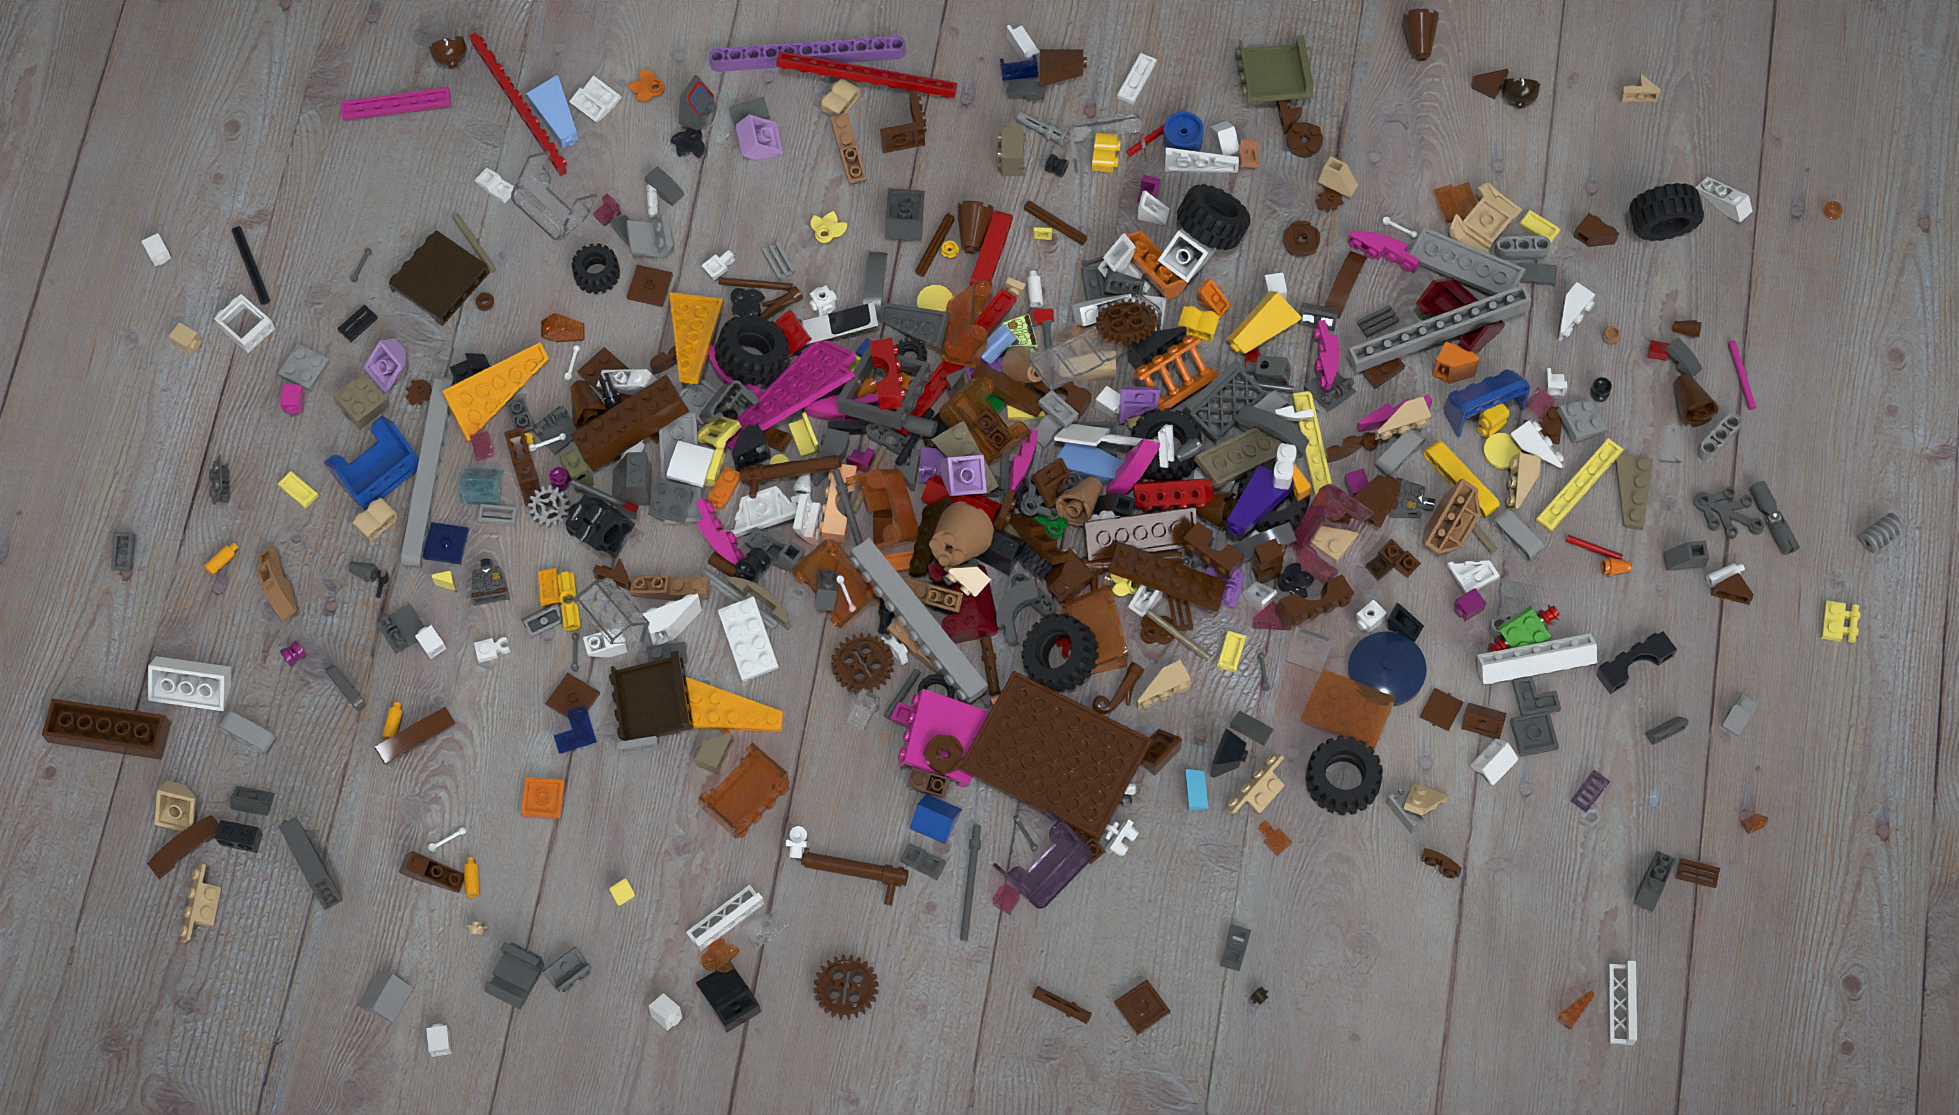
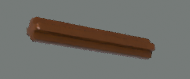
(1055, 222)
(934, 245)

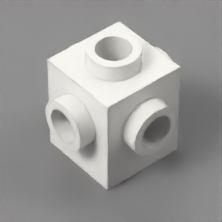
(822, 300)

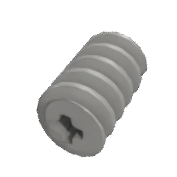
(1881, 532)

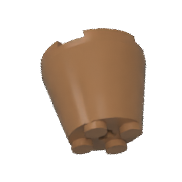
(961, 534)

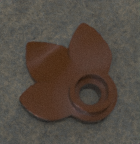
(1158, 633)

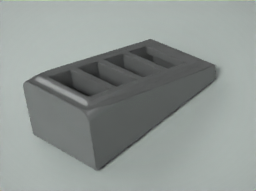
(1119, 277)
(115, 551)

